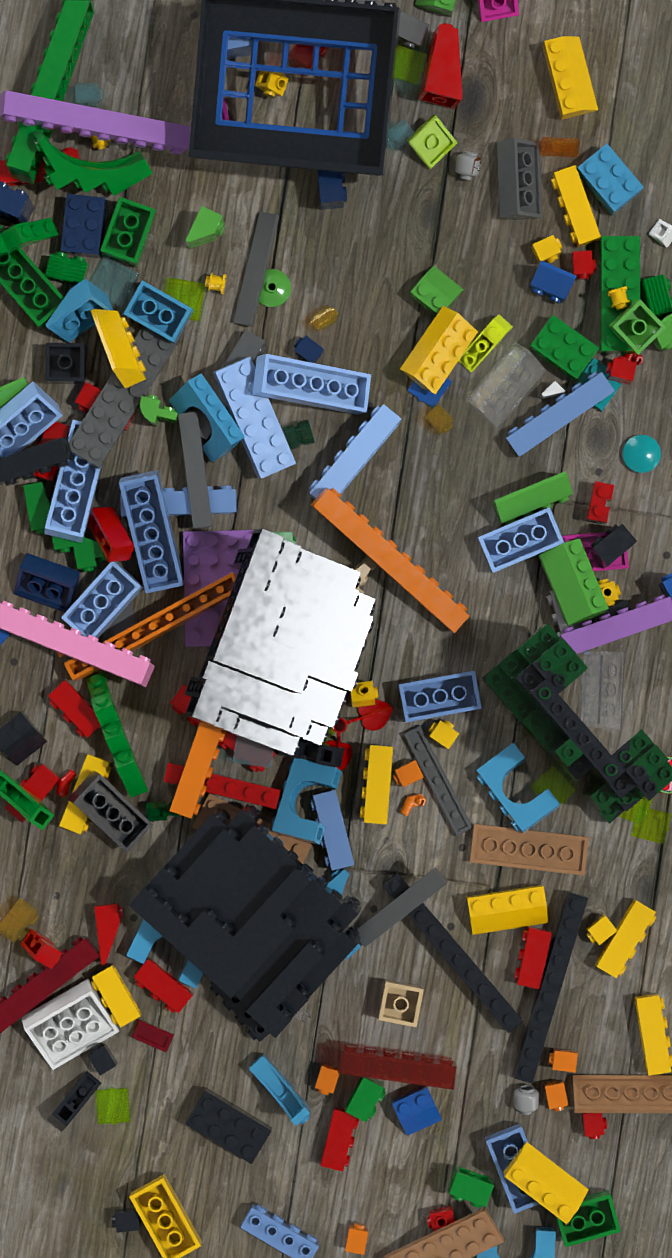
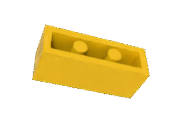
(116, 996)

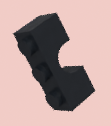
(322, 754)

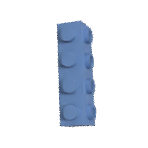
(335, 834)
(278, 1233)

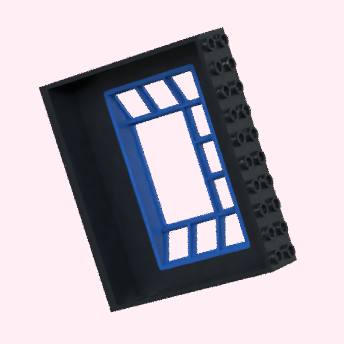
(302, 23)

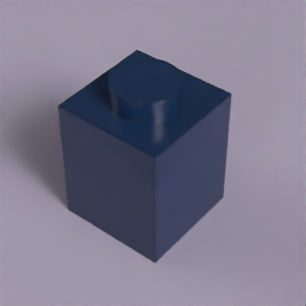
(308, 349)

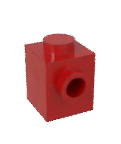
(583, 264)
(621, 370)
(593, 1125)
(440, 1218)

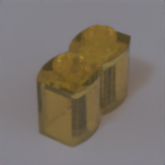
(17, 920)

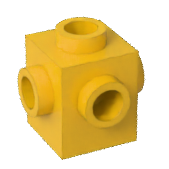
(272, 83)
(614, 590)

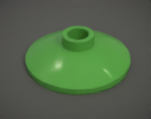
(280, 294)

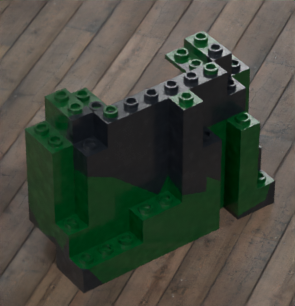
(530, 687)

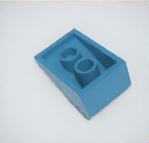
(74, 313)

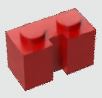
(600, 494)
(41, 948)

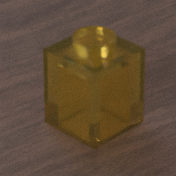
(439, 420)

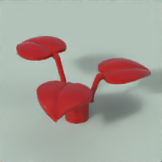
(373, 718)

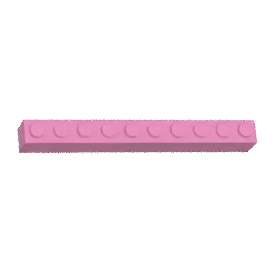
(75, 645)

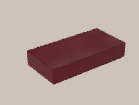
(152, 1035)

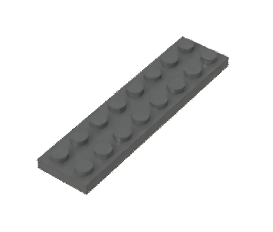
(116, 404)

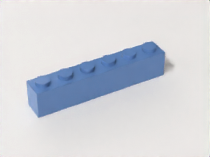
(560, 414)
(178, 502)

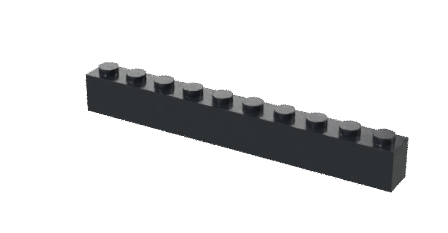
(457, 958)
(550, 987)

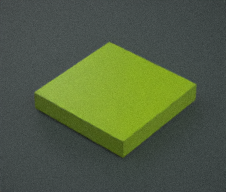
(431, 141)

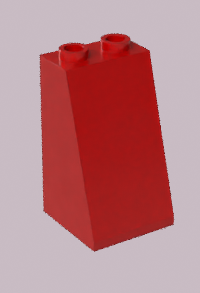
(442, 71)

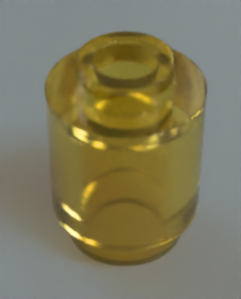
(324, 318)

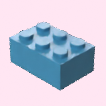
(609, 179)
(158, 311)

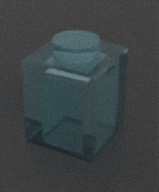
(88, 94)
(399, 135)

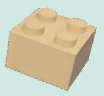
(400, 1003)

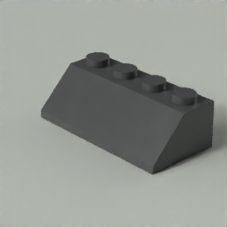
(519, 179)

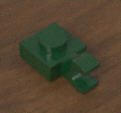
(159, 811)

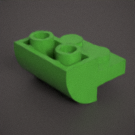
(153, 412)

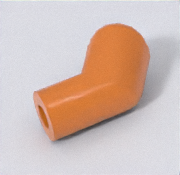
(412, 801)

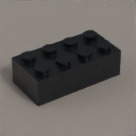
(110, 811)
(229, 1125)

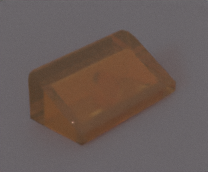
(559, 147)

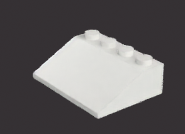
(69, 1024)

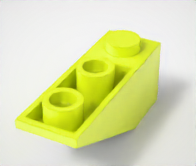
(485, 343)

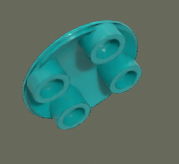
(641, 453)

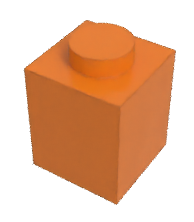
(408, 774)
(563, 1060)
(326, 1079)
(556, 1095)
(356, 1238)

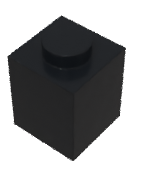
(102, 1058)
(126, 1220)

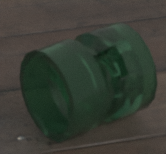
(298, 434)

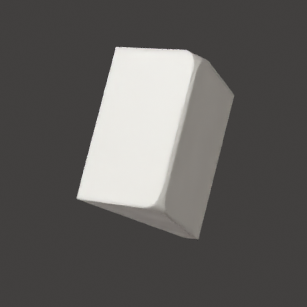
(662, 233)
(553, 390)

